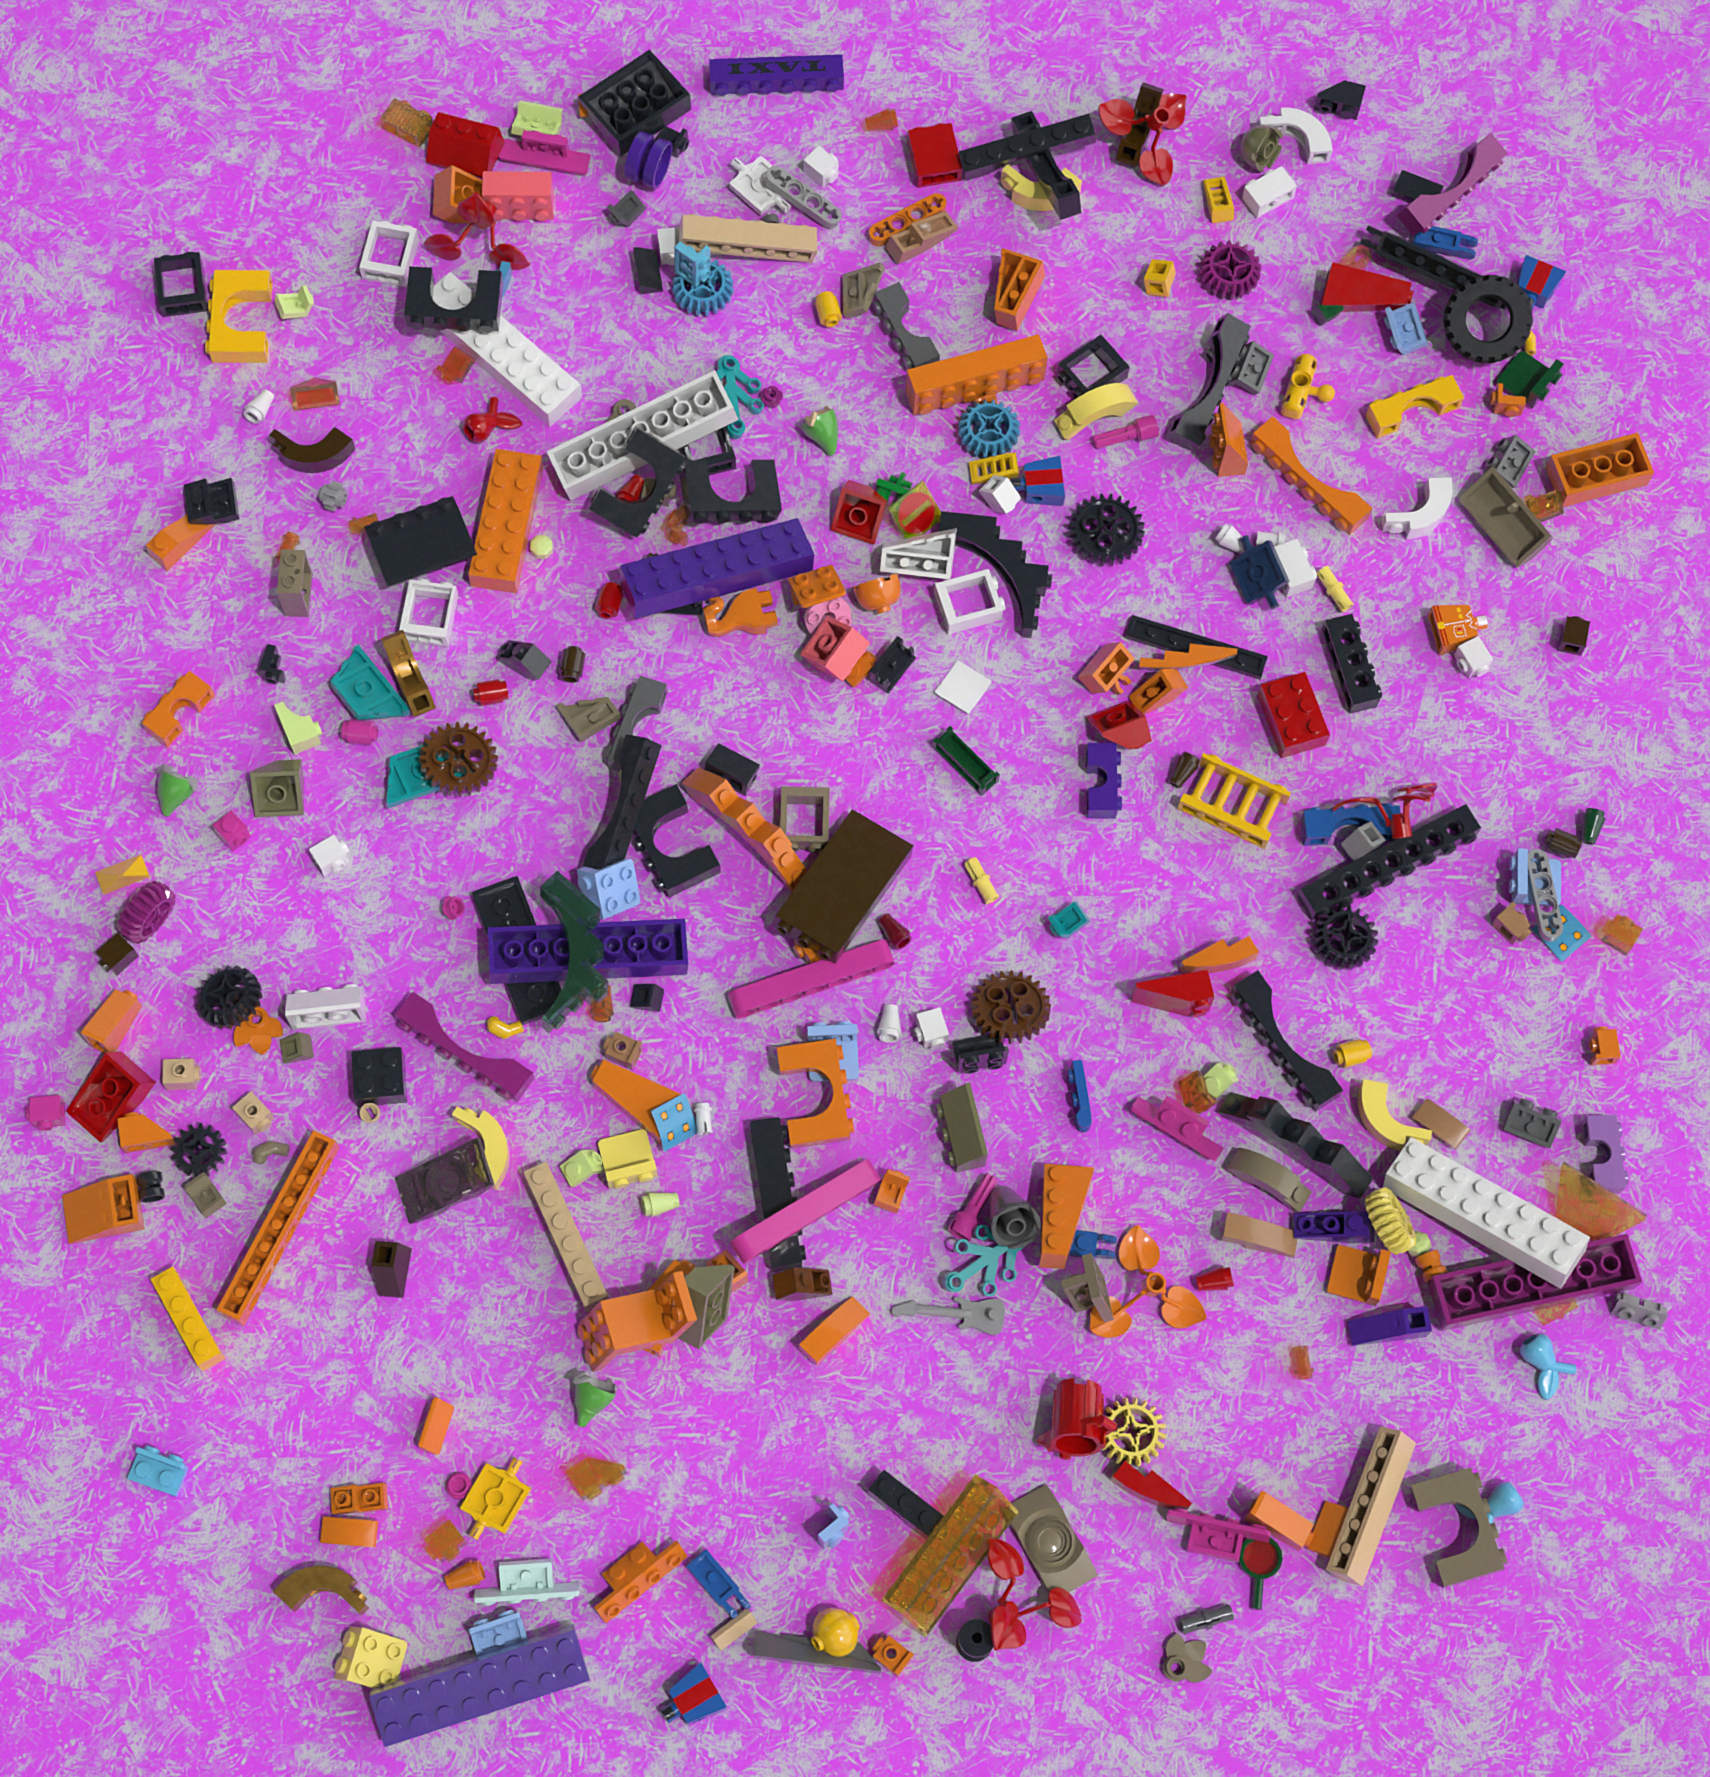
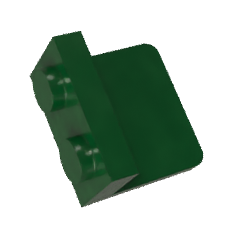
(1530, 378)

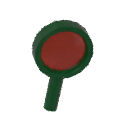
(1260, 1561)

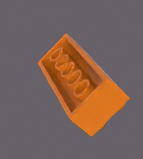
(976, 374)
(506, 521)

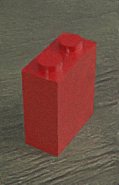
(934, 155)

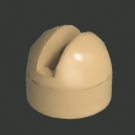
(364, 1114)

